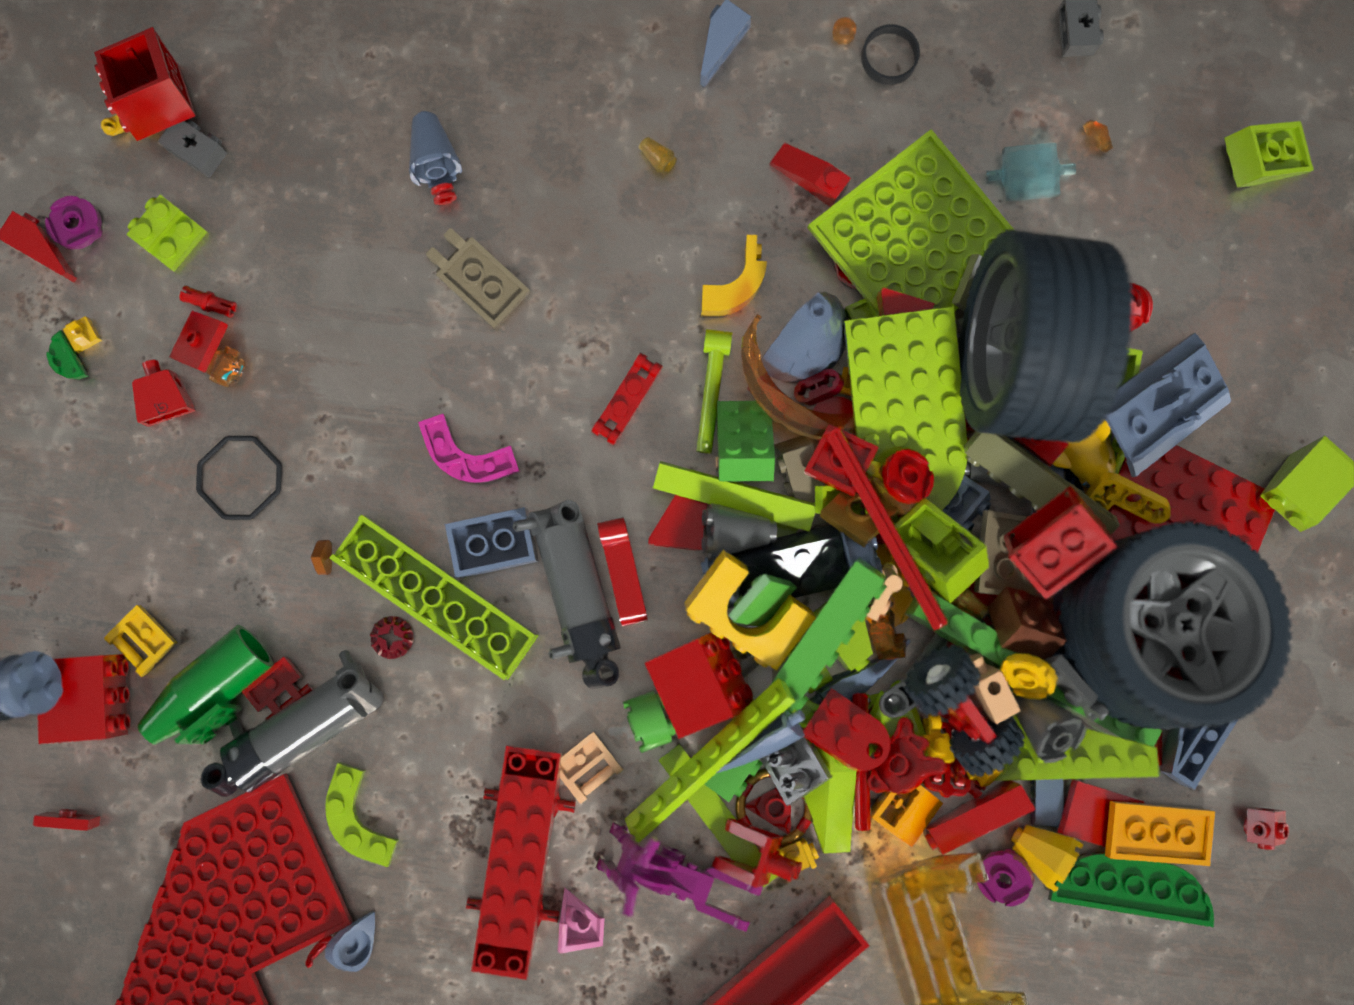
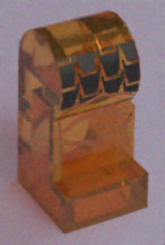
(885, 639)

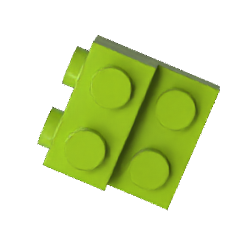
(165, 232)

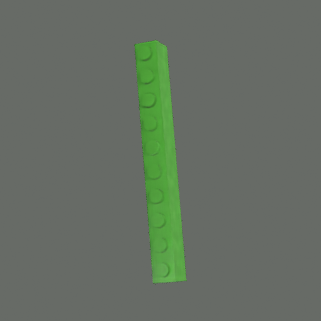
(980, 639)
(813, 653)

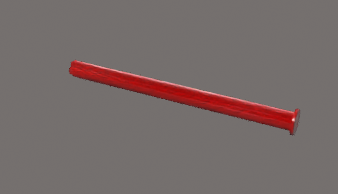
(886, 528)

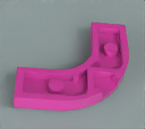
(462, 465)

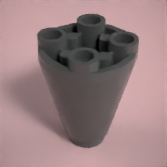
(735, 530)

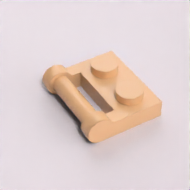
(893, 584)
(582, 759)

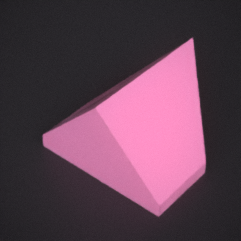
(578, 925)

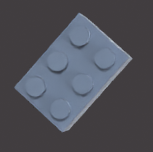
(490, 543)

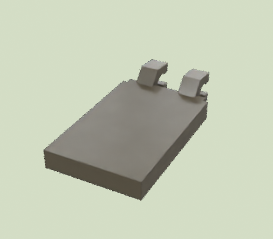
(478, 279)

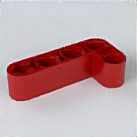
(622, 571)

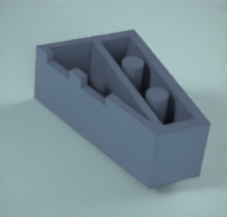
(1191, 752)

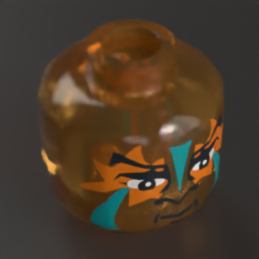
(226, 366)

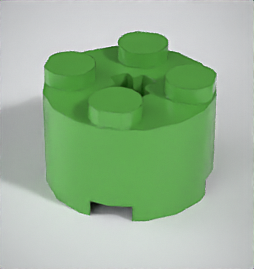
(648, 721)

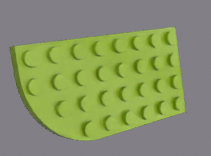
(909, 392)

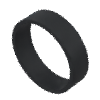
(890, 29)

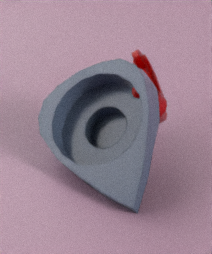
(349, 947)

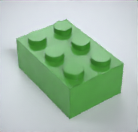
(744, 442)

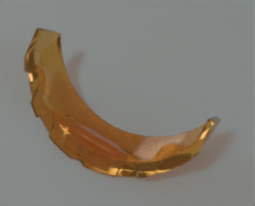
(776, 403)

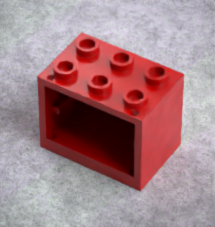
(143, 84)
(1058, 542)
(700, 684)
(91, 701)

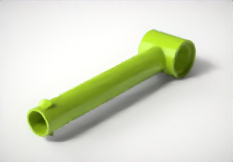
(717, 345)

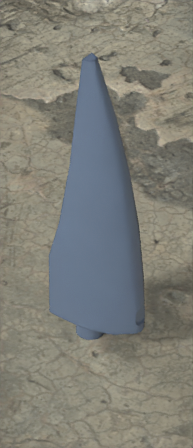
(855, 681)
(777, 735)

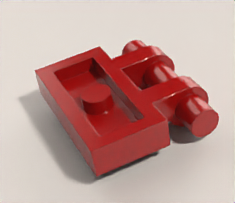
(273, 684)

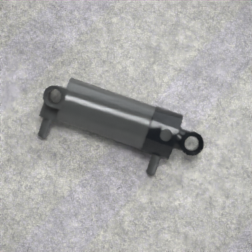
(576, 591)
(293, 732)

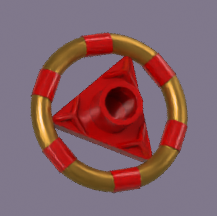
(771, 808)

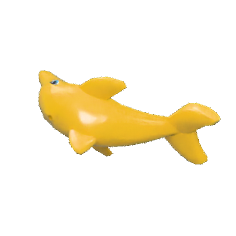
(1089, 457)

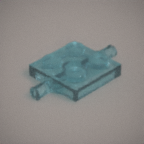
(1031, 172)

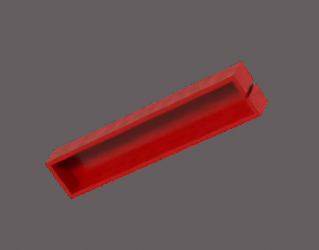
(796, 961)

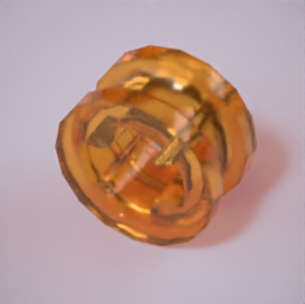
(844, 39)

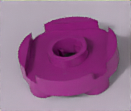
(60, 217)
(1012, 865)

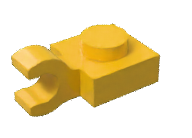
(939, 741)

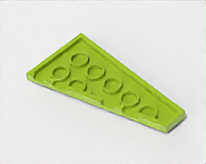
(1095, 757)

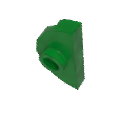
(64, 359)

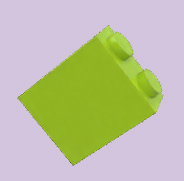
(1310, 483)
(856, 652)

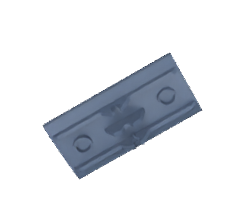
(1166, 403)

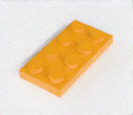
(1159, 833)

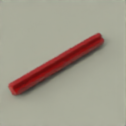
(862, 791)

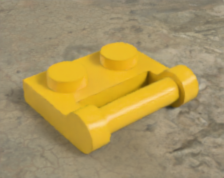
(146, 634)

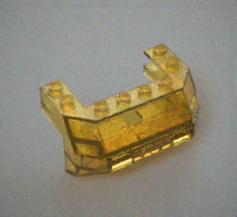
(926, 933)

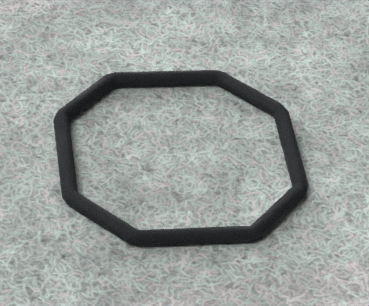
(262, 505)

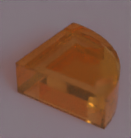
(1100, 133)

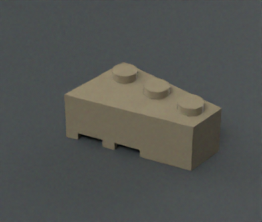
(792, 460)

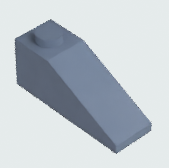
(725, 31)

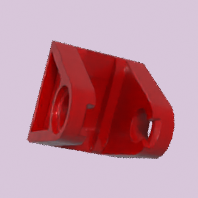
(770, 861)

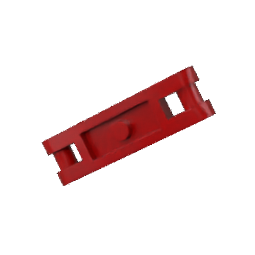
(627, 399)

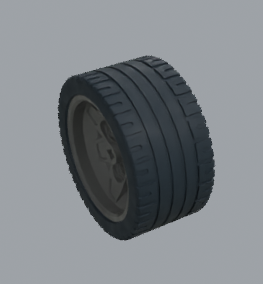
(1045, 336)
(1230, 637)

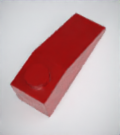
(811, 173)
(34, 241)

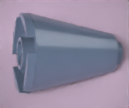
(431, 152)

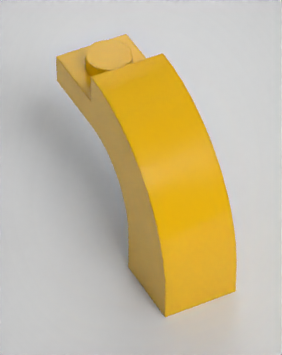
(732, 297)

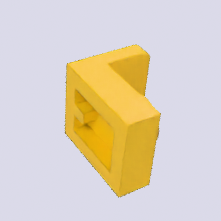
(801, 852)

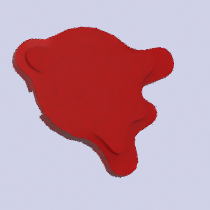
(906, 762)

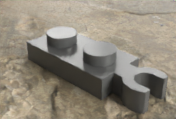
(1076, 689)

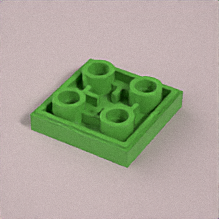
(762, 600)

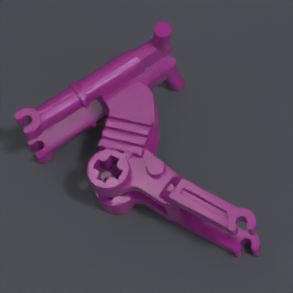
(666, 873)

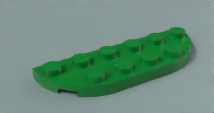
(1136, 889)

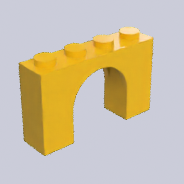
(768, 642)

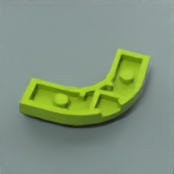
(345, 823)

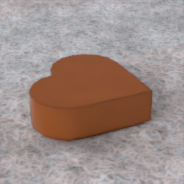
(320, 557)

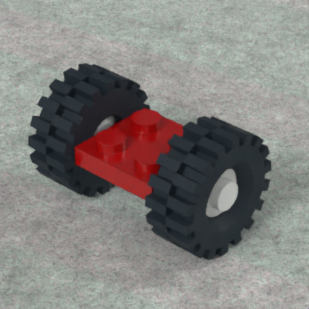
(943, 685)

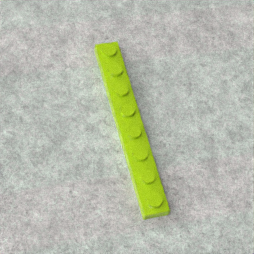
(709, 759)

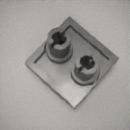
(796, 770)

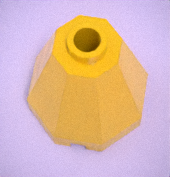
(1047, 853)

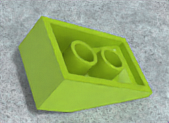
(1268, 153)

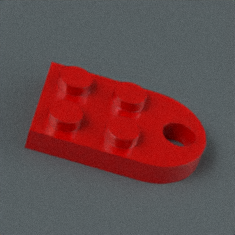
(846, 731)

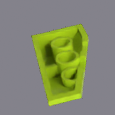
(833, 806)

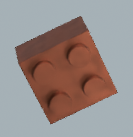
(1026, 623)

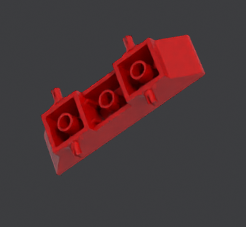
(518, 862)

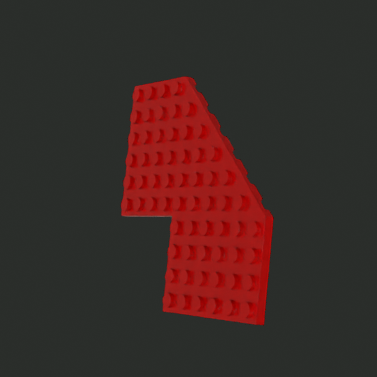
(234, 900)

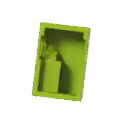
(940, 552)

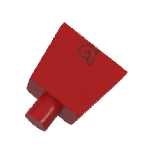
(159, 395)

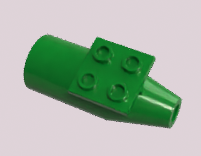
(200, 694)

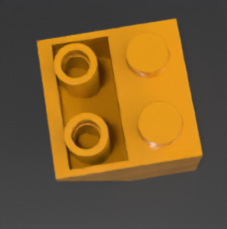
(906, 813)

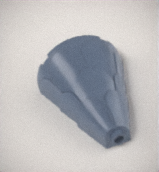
(809, 341)

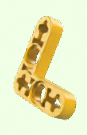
(1125, 487)

